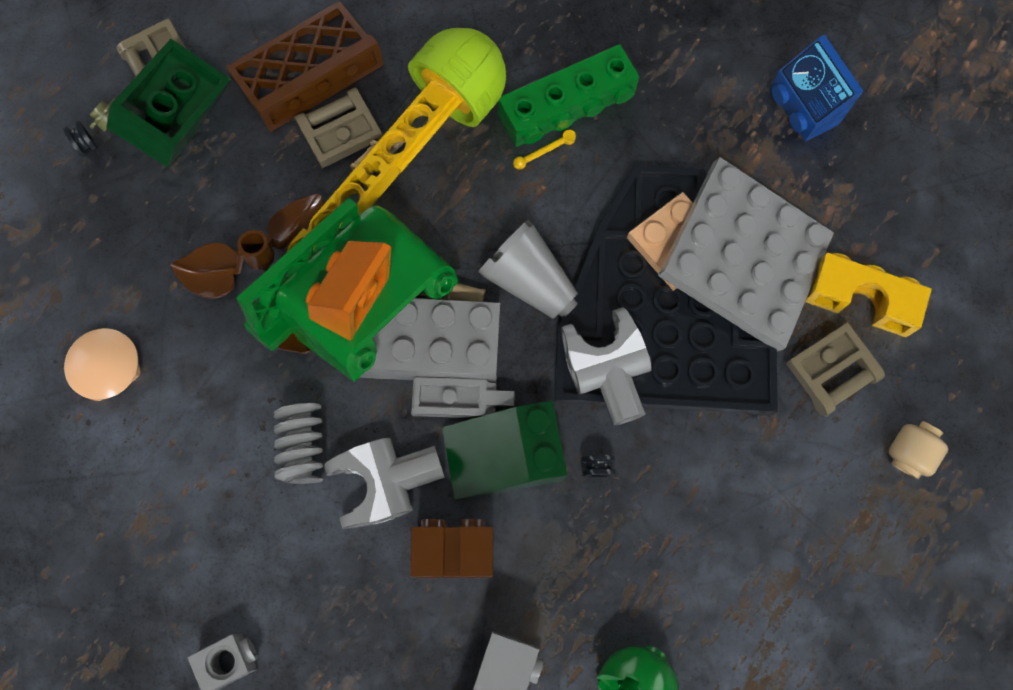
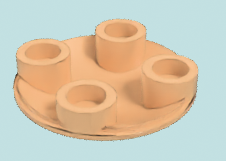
(101, 364)

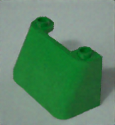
(412, 270)

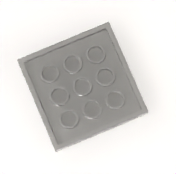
(747, 254)

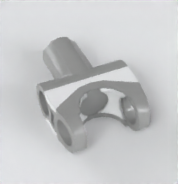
(610, 366)
(386, 479)

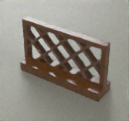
(317, 81)

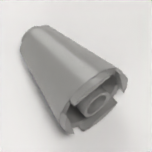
(531, 273)

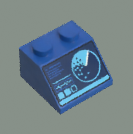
(815, 89)

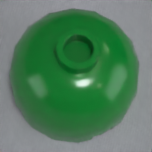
(637, 670)

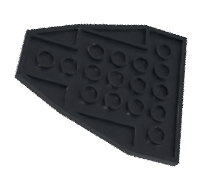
(693, 351)

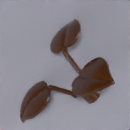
(212, 267)

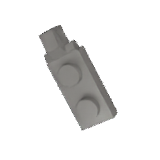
(458, 397)

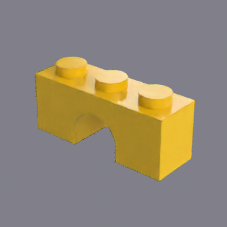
(897, 301)

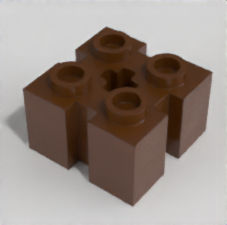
(452, 551)

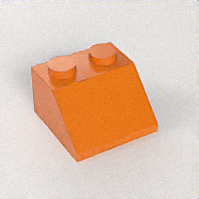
(350, 287)

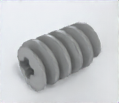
(297, 443)

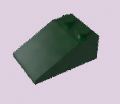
(166, 103)
(505, 451)

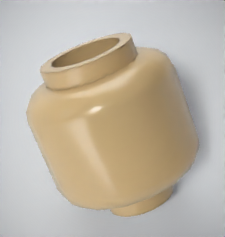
(918, 450)

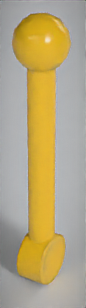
(567, 138)

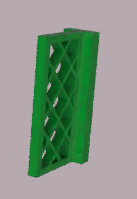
(263, 316)

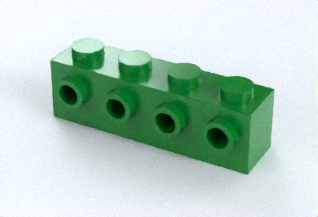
(568, 96)

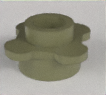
(100, 115)

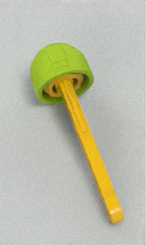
(459, 79)

